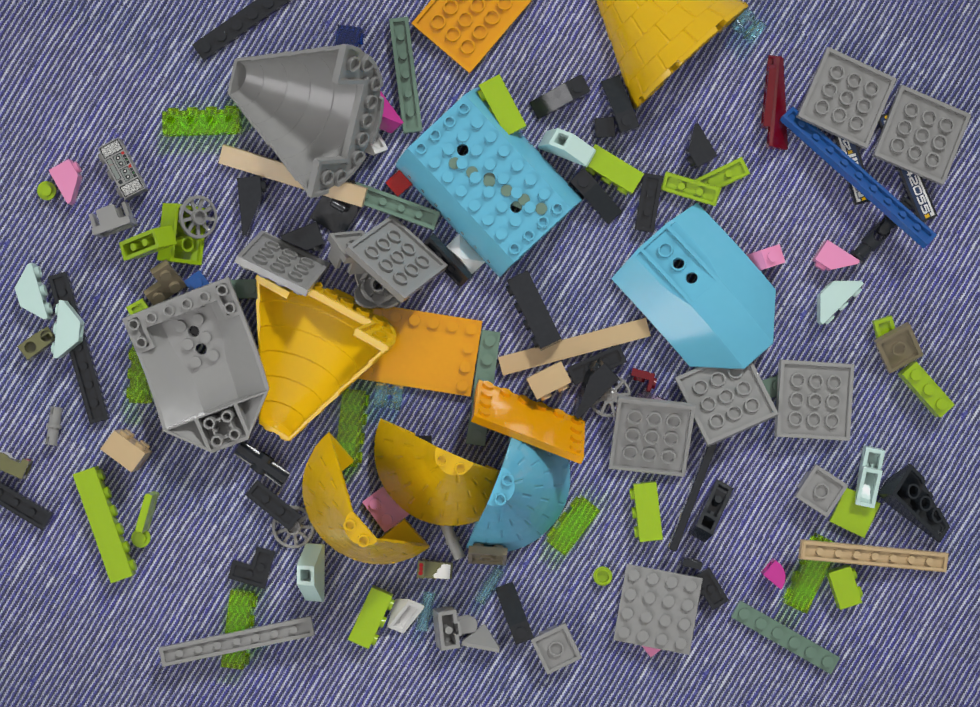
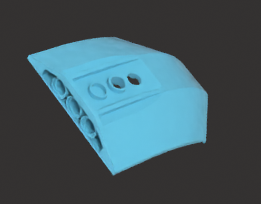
(721, 316)

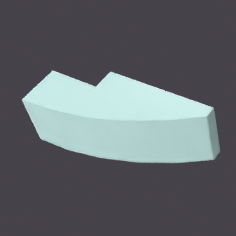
(869, 476)

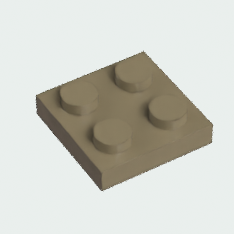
(898, 347)
(487, 555)

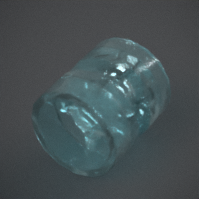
(753, 31)
(381, 396)

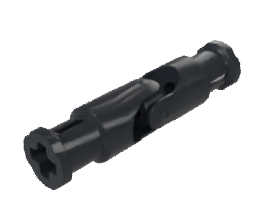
(882, 228)

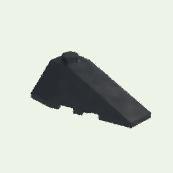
(910, 498)

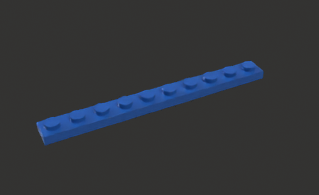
(859, 178)

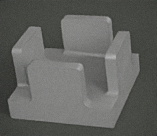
(112, 220)
(337, 254)
(820, 490)
(556, 647)

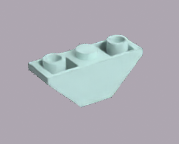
(567, 146)
(32, 293)
(835, 297)
(67, 330)
(312, 572)

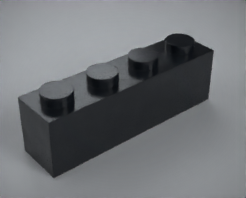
(534, 310)

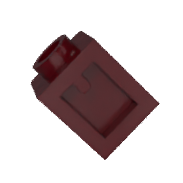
(640, 375)

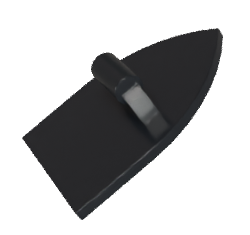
(334, 213)

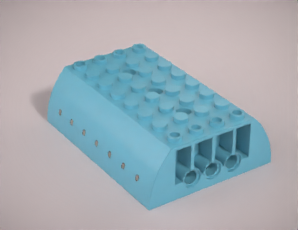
(466, 203)

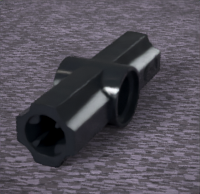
(262, 463)

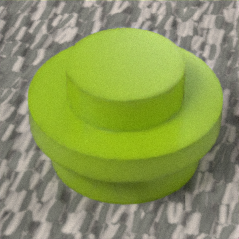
(46, 190)
(140, 539)
(602, 576)

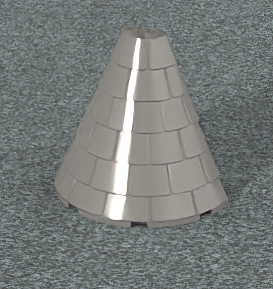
(312, 109)

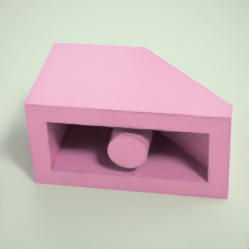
(68, 179)
(767, 257)
(833, 257)

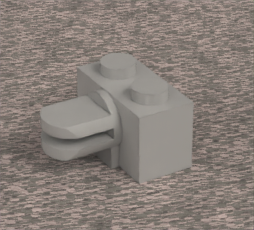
(450, 626)

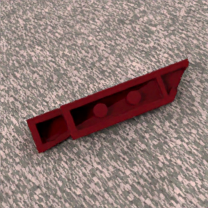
(774, 104)

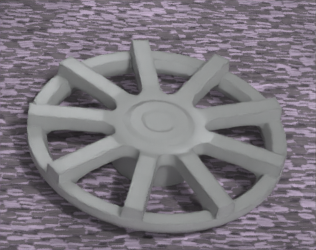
(197, 216)
(611, 397)
(294, 531)

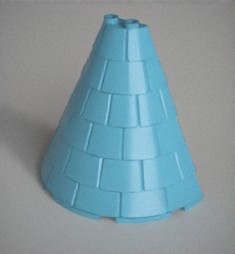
(524, 498)

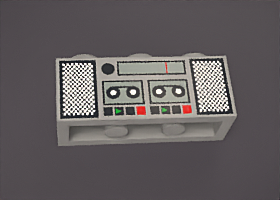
(122, 169)

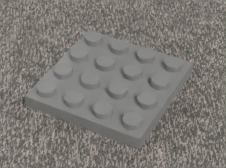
(846, 97)
(921, 135)
(396, 258)
(282, 263)
(726, 400)
(814, 400)
(651, 436)
(658, 609)

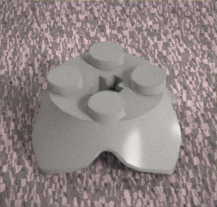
(369, 297)

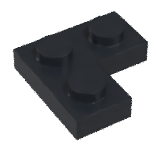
(255, 573)
(711, 589)

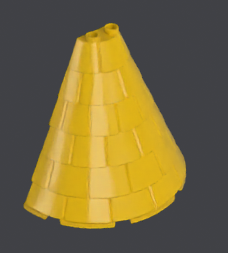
(660, 36)
(312, 350)
(431, 480)
(333, 516)

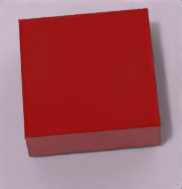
(398, 183)

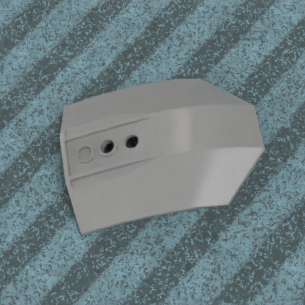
(201, 396)

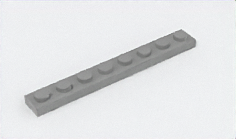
(236, 641)

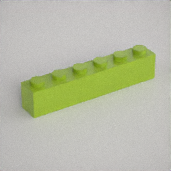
(104, 524)

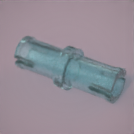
(489, 585)
(424, 616)

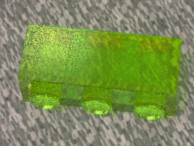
(572, 524)

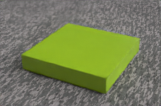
(147, 511)
(851, 516)

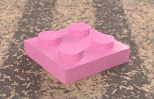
(384, 509)

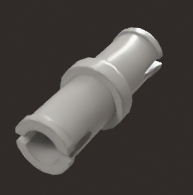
(53, 426)
(453, 542)

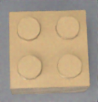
(549, 380)
(126, 449)

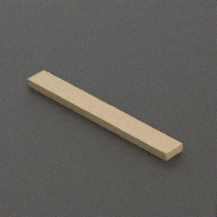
(276, 171)
(575, 346)
(873, 555)

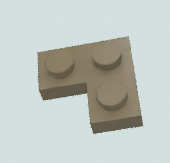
(168, 283)

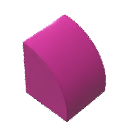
(774, 573)

